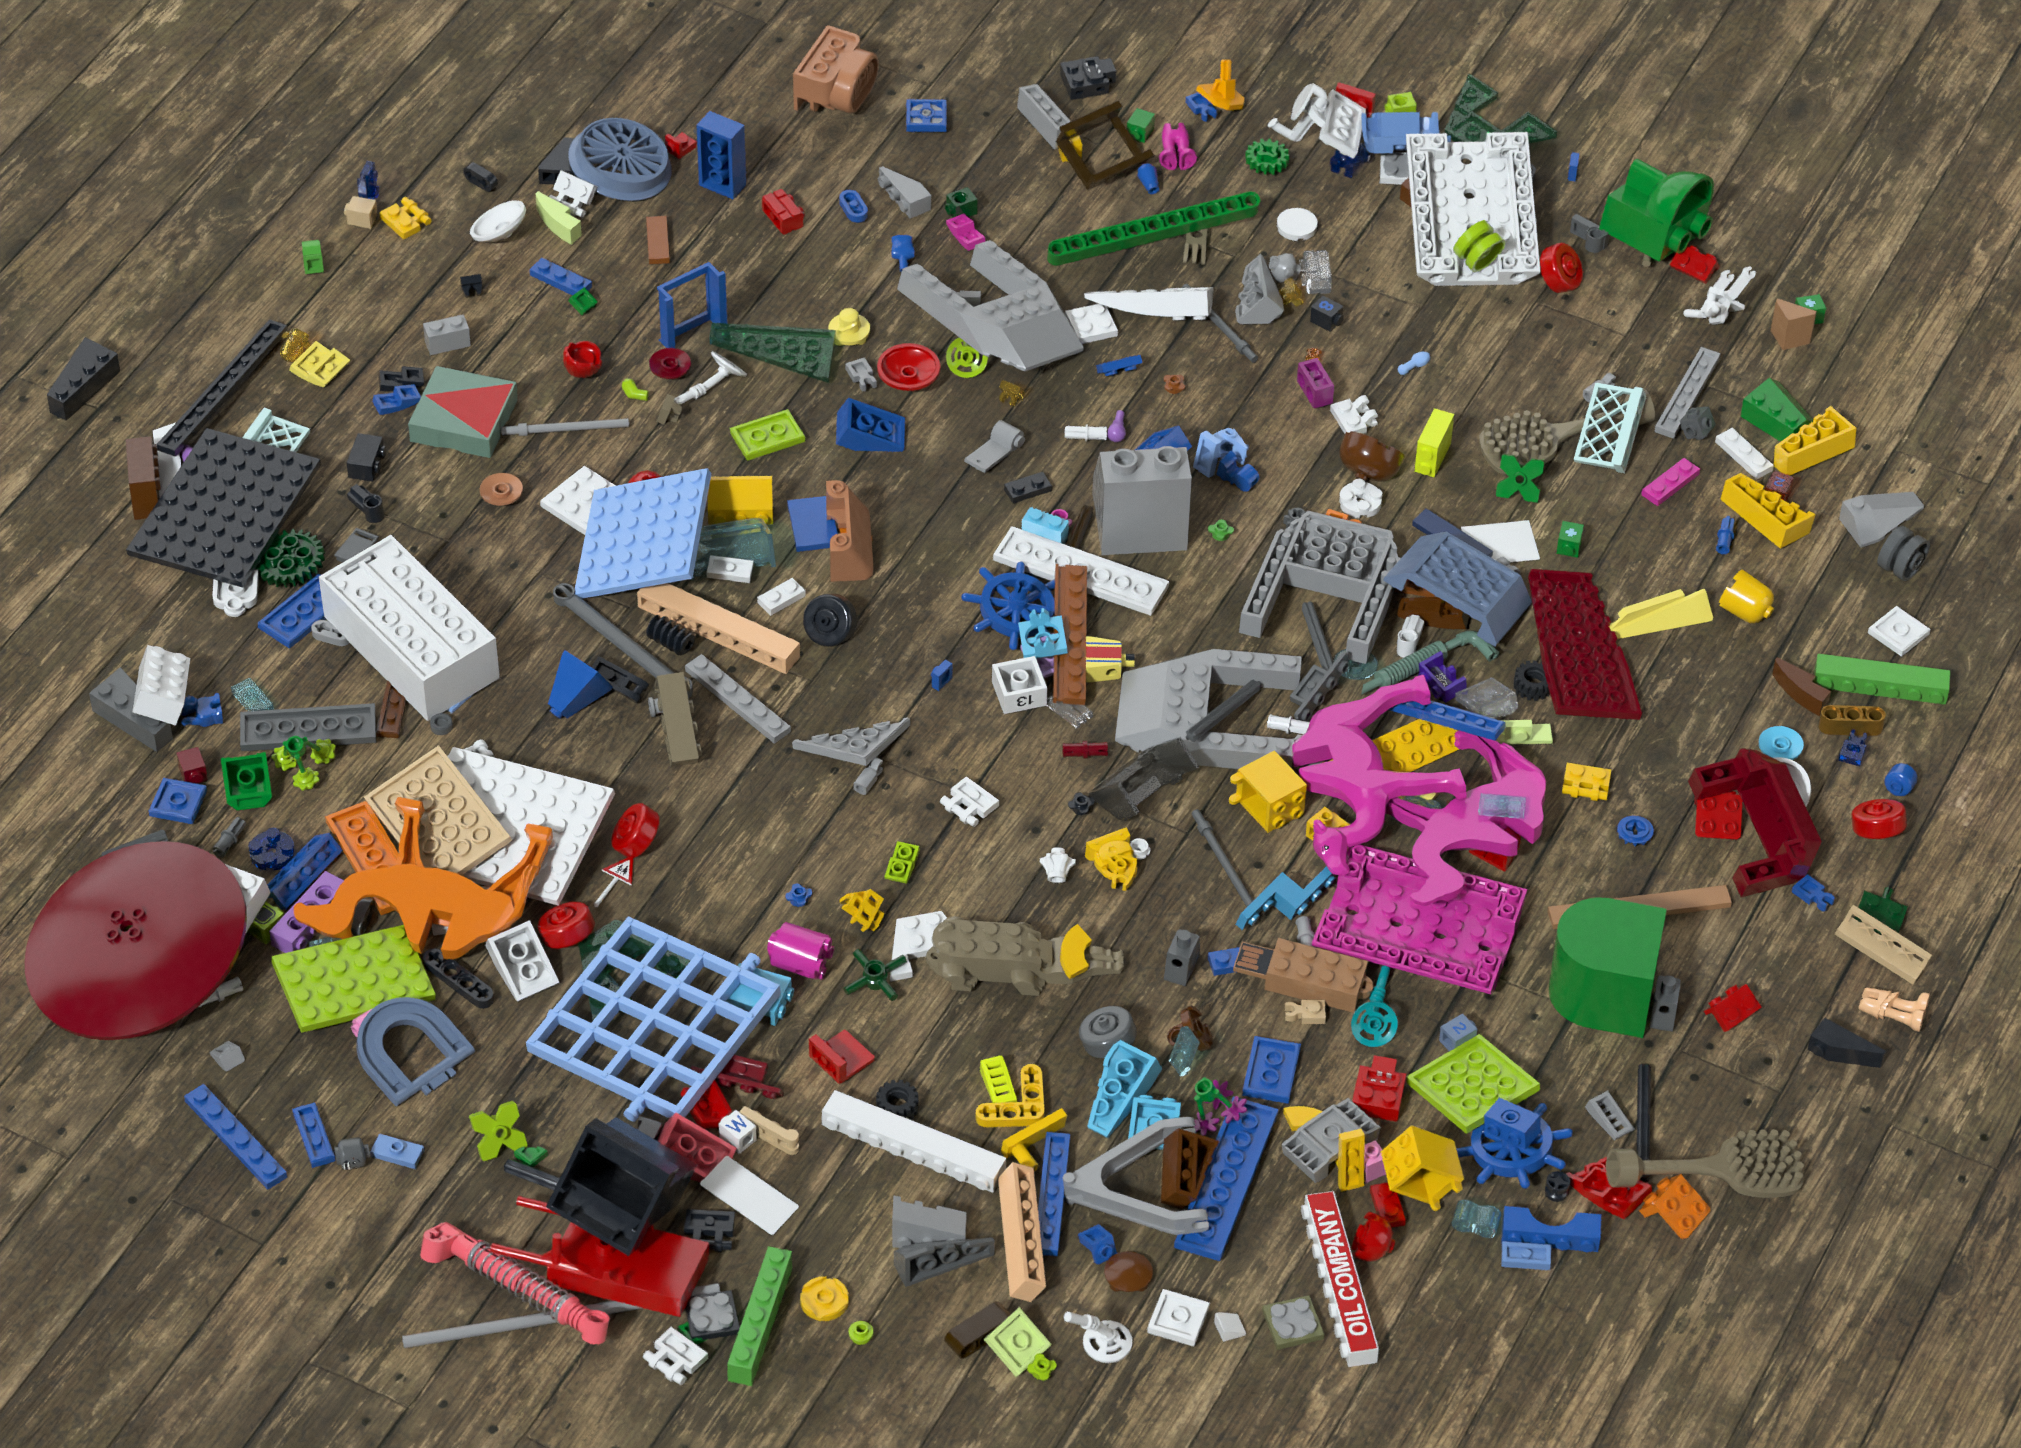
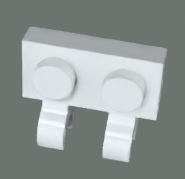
(1348, 415)

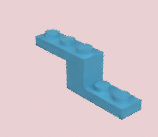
(1286, 897)

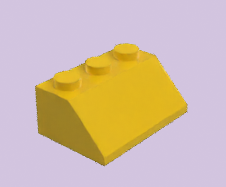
(740, 499)

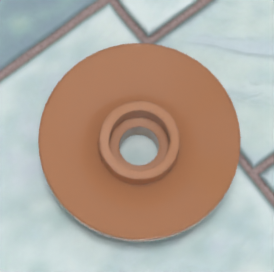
(501, 489)

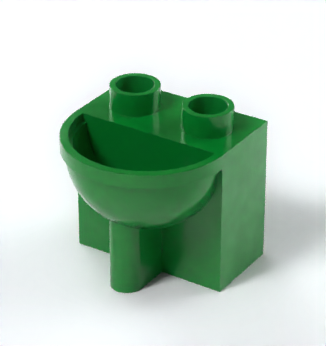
(1659, 210)

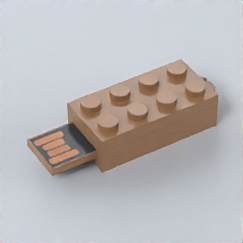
(1307, 973)

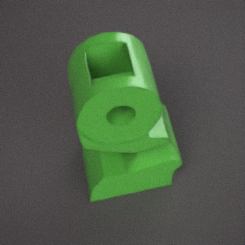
(312, 257)

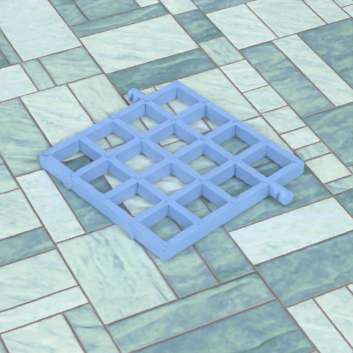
(655, 1017)

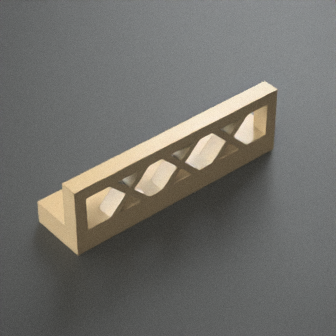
(1881, 947)

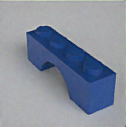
(1579, 1234)

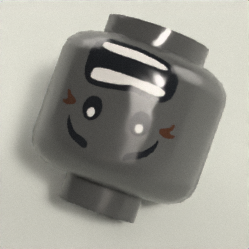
(351, 1153)

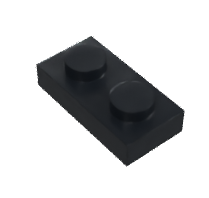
(1027, 487)

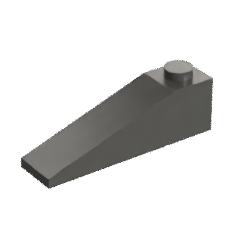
(932, 1259)

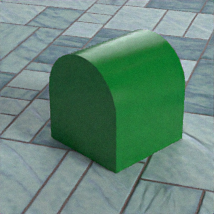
(1606, 964)

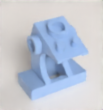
(1218, 445)

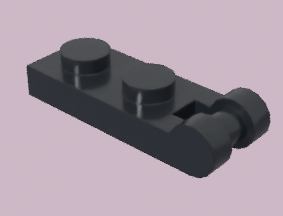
(621, 679)

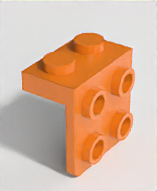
(1677, 1205)

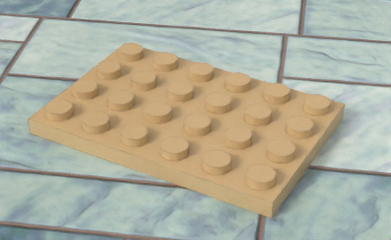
(455, 825)

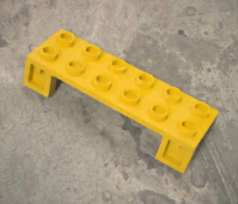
(1415, 745)

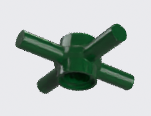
(875, 974)

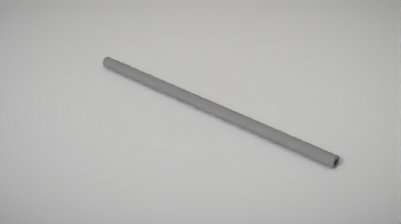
(521, 1322)

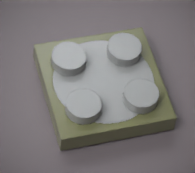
(1293, 1322)

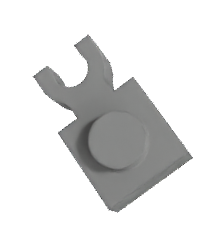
(861, 371)

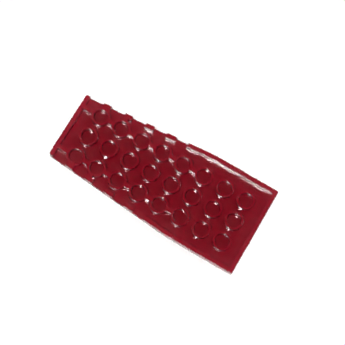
(1579, 649)

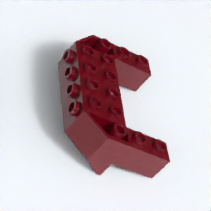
(1775, 813)

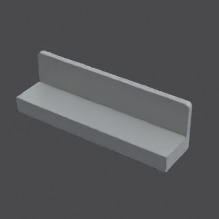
(1041, 112)

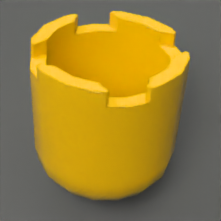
(1748, 598)

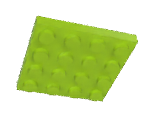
(1470, 1081)

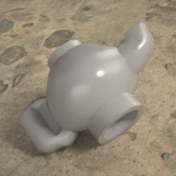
(1284, 267)

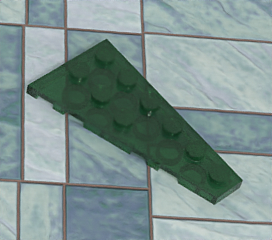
(791, 348)

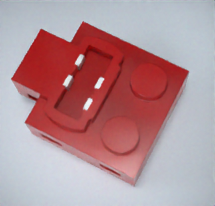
(1380, 1089)

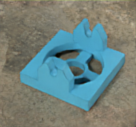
(1039, 622)

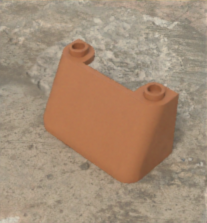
(851, 551)

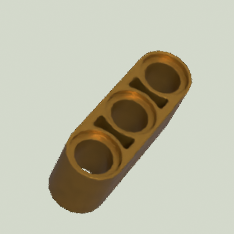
(1843, 719)

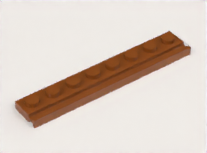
(1071, 603)

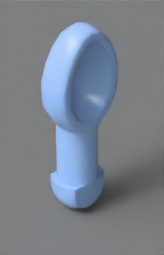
(1418, 360)

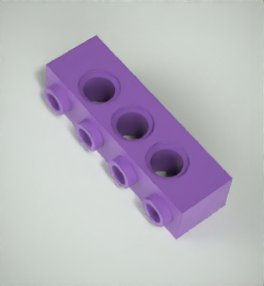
(292, 935)

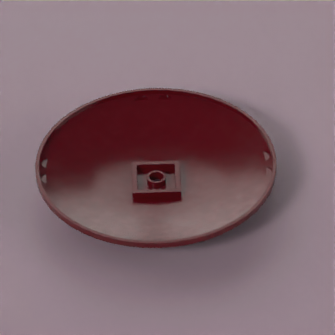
(137, 981)

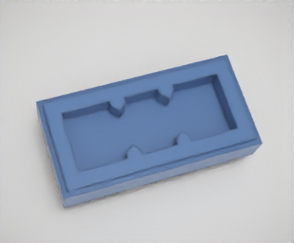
(397, 1151)

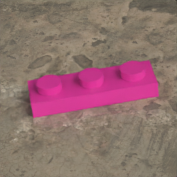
(1670, 482)

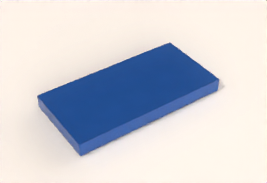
(295, 615)

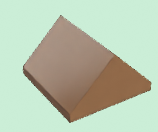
(1792, 324)

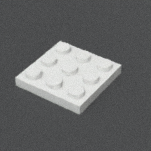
(574, 497)

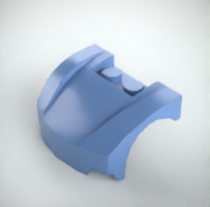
(1388, 130)

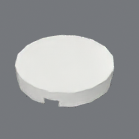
(1297, 224)

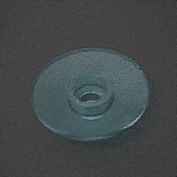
(1359, 670)

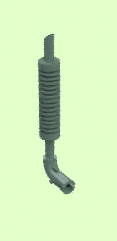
(1410, 664)

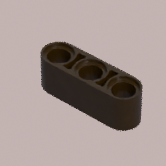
(970, 1334)

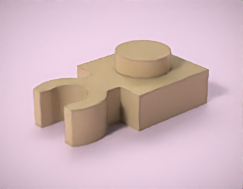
(1309, 1011)

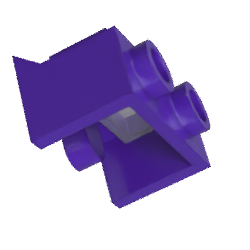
(1441, 679)

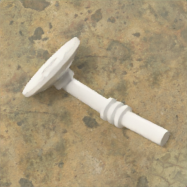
(726, 367)
(1105, 1337)

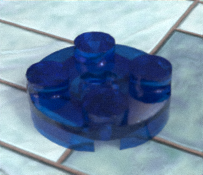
(271, 839)

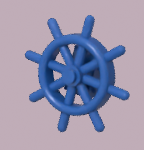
(1513, 1132)

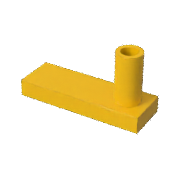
(1017, 1143)
(1351, 1160)

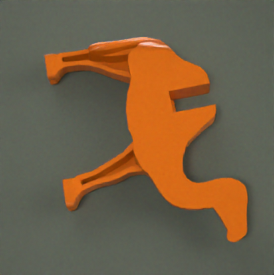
(433, 894)

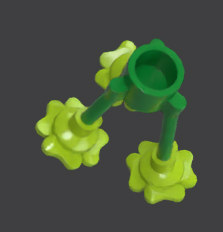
(293, 749)

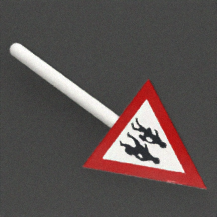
(621, 870)

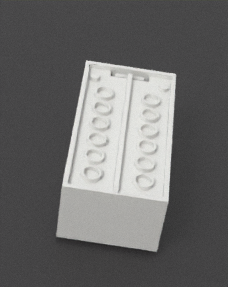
(409, 627)

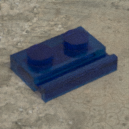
(368, 181)

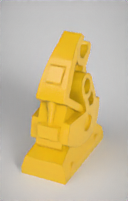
(1113, 857)

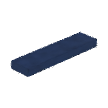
(1431, 524)

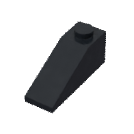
(1843, 1046)

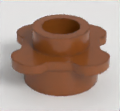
(1174, 383)

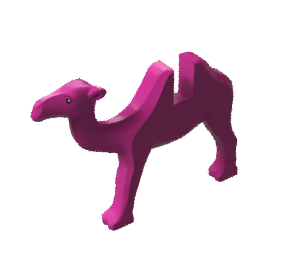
(1358, 770)
(1460, 825)

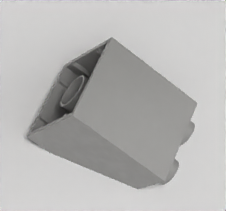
(1142, 500)

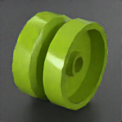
(1479, 246)

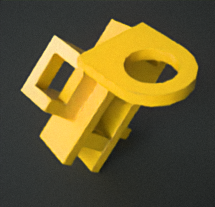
(865, 905)

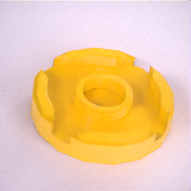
(824, 1298)

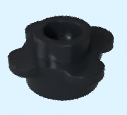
(1081, 804)

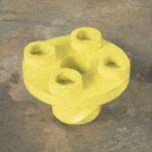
(850, 328)

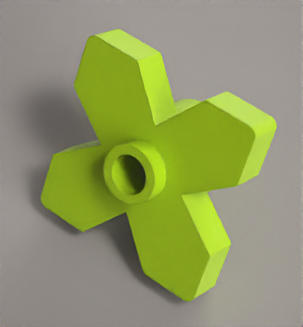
(498, 1130)

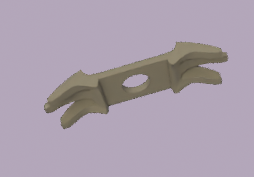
(1195, 244)

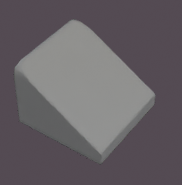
(228, 1055)

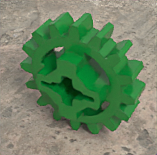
(1267, 156)

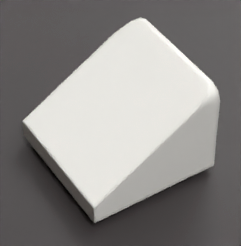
(1229, 1326)

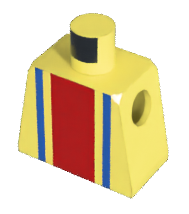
(1105, 659)

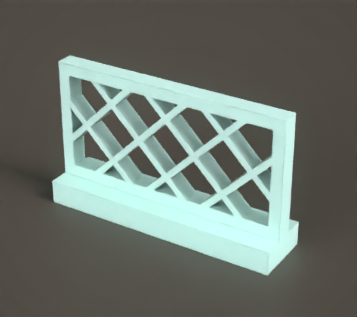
(262, 430)
(1626, 434)

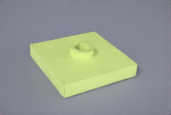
(1017, 1341)

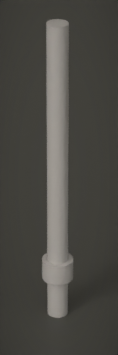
(523, 429)

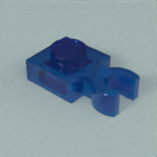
(1853, 749)

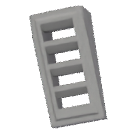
(1611, 1106)

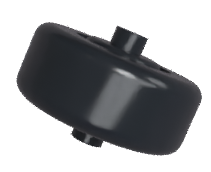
(830, 620)

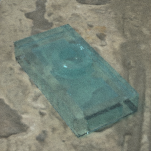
(251, 696)
(1502, 805)
(1184, 1051)

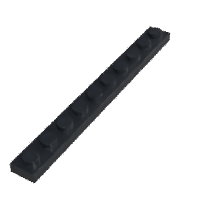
(221, 388)

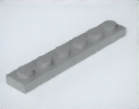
(1687, 392)
(738, 698)

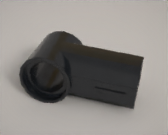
(368, 503)

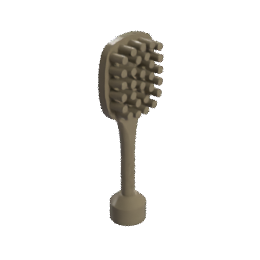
(1537, 438)
(1750, 1163)

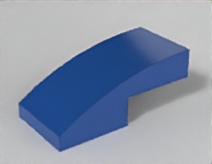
(400, 399)

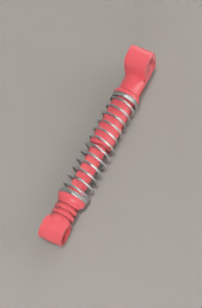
(447, 1240)

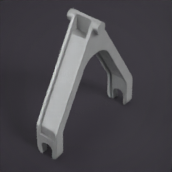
(1087, 1187)

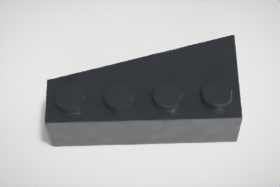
(82, 378)

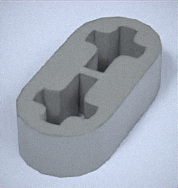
(329, 635)

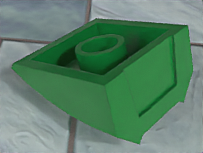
(246, 781)

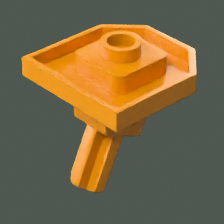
(1222, 91)

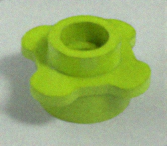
(1041, 1373)

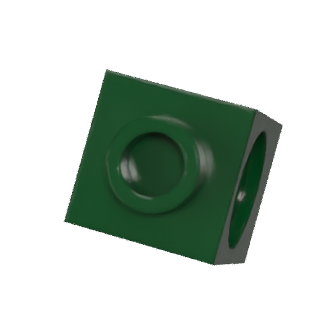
(961, 202)

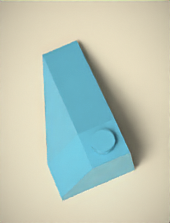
(1125, 1076)

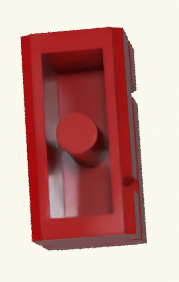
(783, 211)

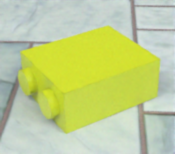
(1434, 442)

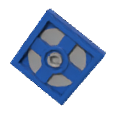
(926, 115)

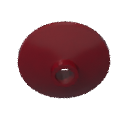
(669, 363)

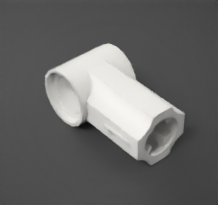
(1409, 635)

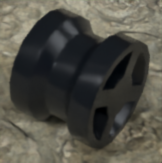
(1553, 1182)

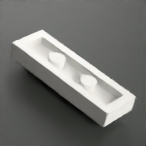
(1744, 453)

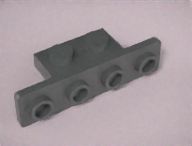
(1316, 685)

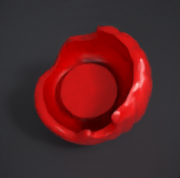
(582, 359)

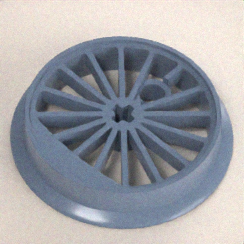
(617, 153)

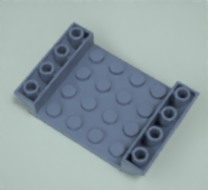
(1466, 581)

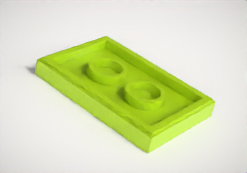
(767, 434)

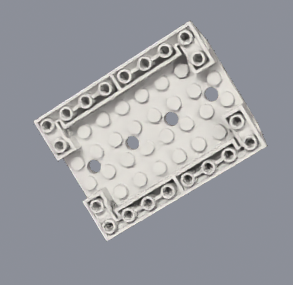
(1502, 197)

